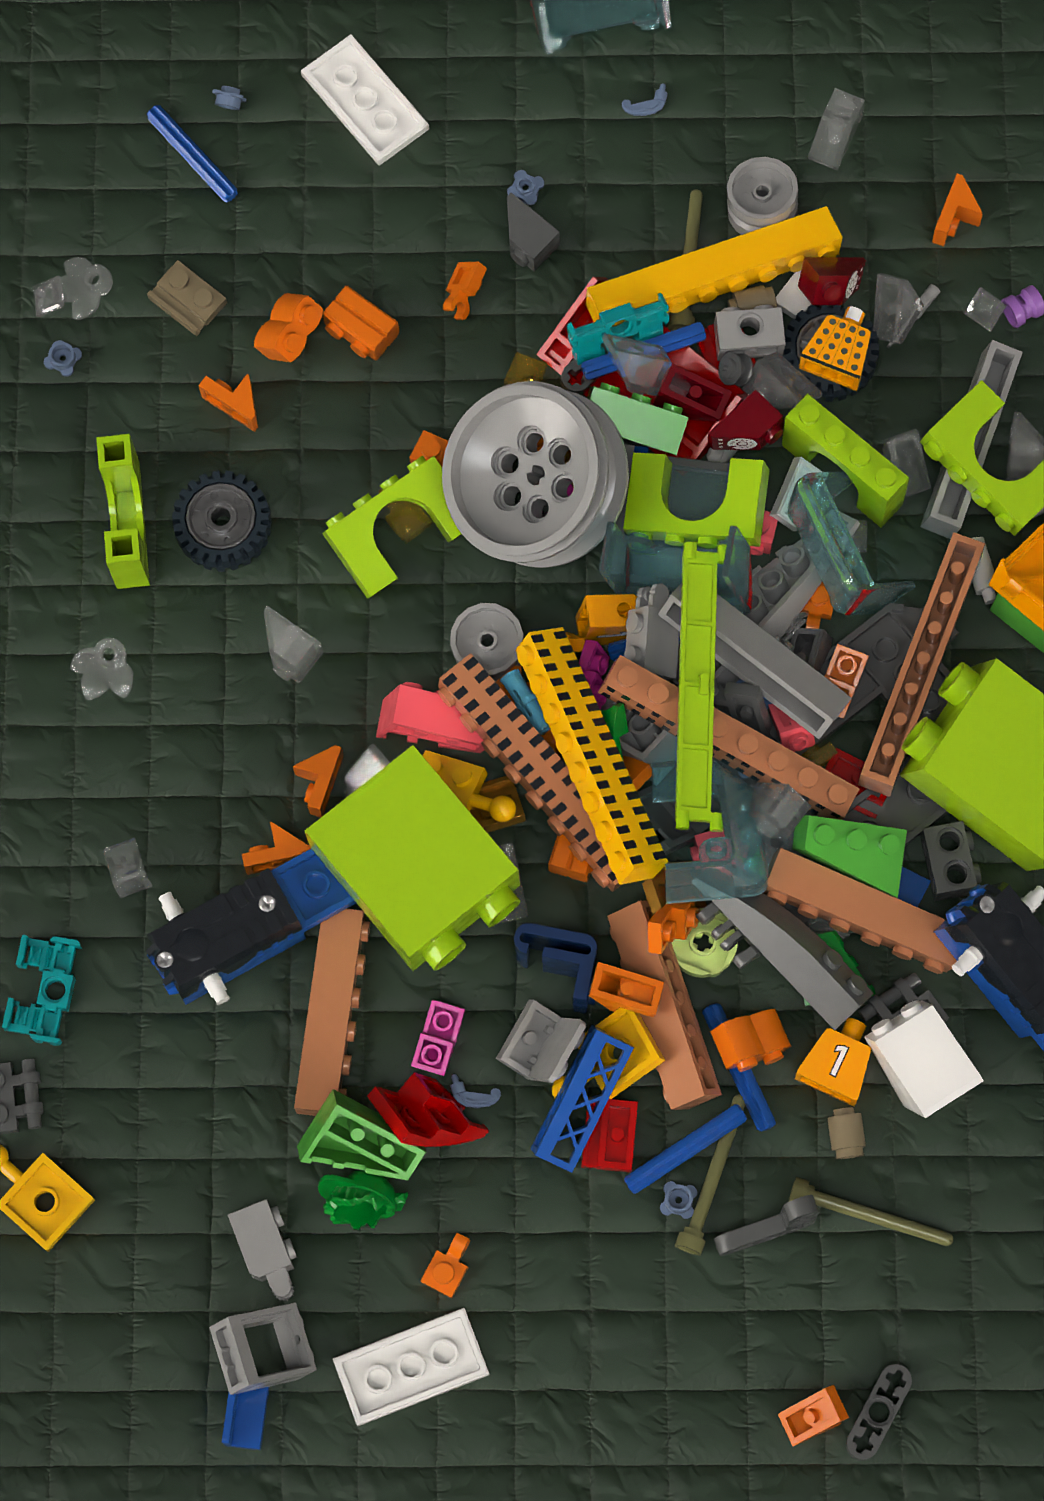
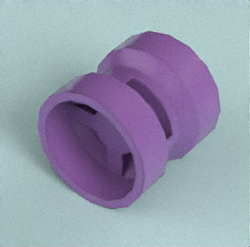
(1023, 306)

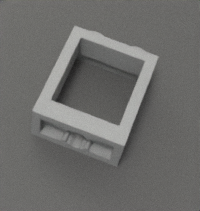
(236, 1354)

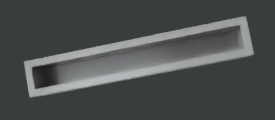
(951, 500)
(769, 664)

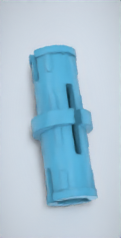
(525, 700)

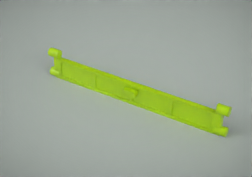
(697, 687)

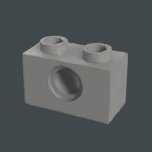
(763, 318)

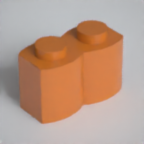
(289, 324)
(750, 1040)

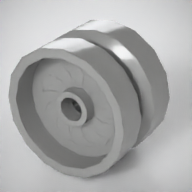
(761, 194)
(485, 622)

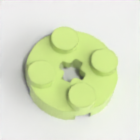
(707, 962)

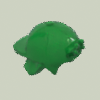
(359, 1199)

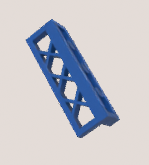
(569, 1093)

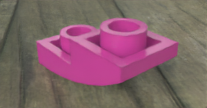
(594, 665)
(438, 1037)

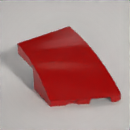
(425, 1114)

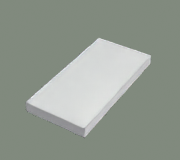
(365, 99)
(410, 1367)

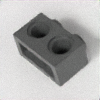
(941, 862)

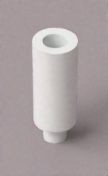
(984, 575)

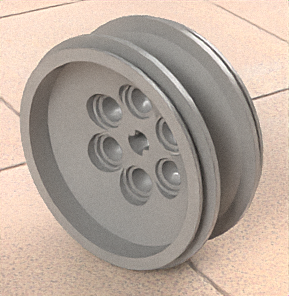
(483, 486)

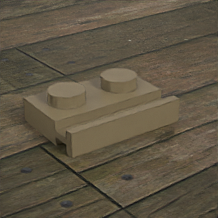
(187, 298)

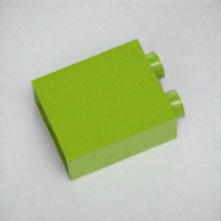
(986, 758)
(415, 861)

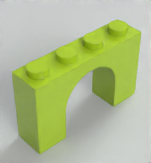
(815, 430)
(952, 445)
(650, 513)
(353, 535)
(127, 539)

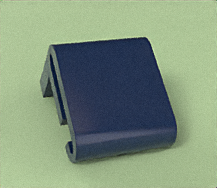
(563, 954)

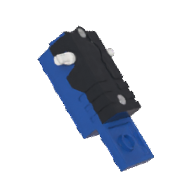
(243, 927)
(1001, 952)

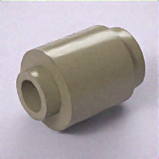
(752, 297)
(846, 1133)

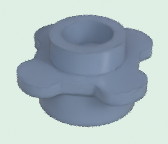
(228, 98)
(534, 183)
(59, 349)
(686, 1193)

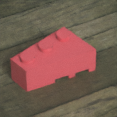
(425, 716)

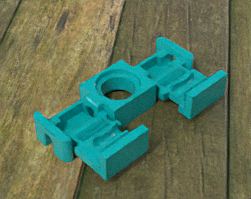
(639, 323)
(59, 962)

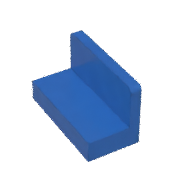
(245, 1419)

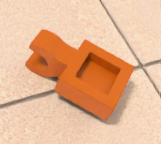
(463, 283)
(818, 607)
(446, 1271)

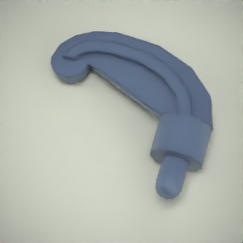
(647, 107)
(472, 1099)

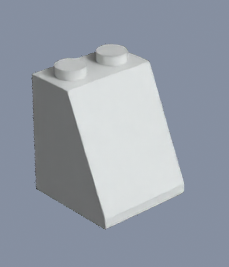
(922, 1058)

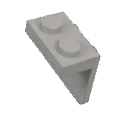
(541, 1043)

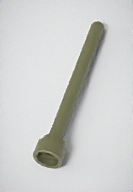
(685, 317)
(802, 1188)
(691, 1238)

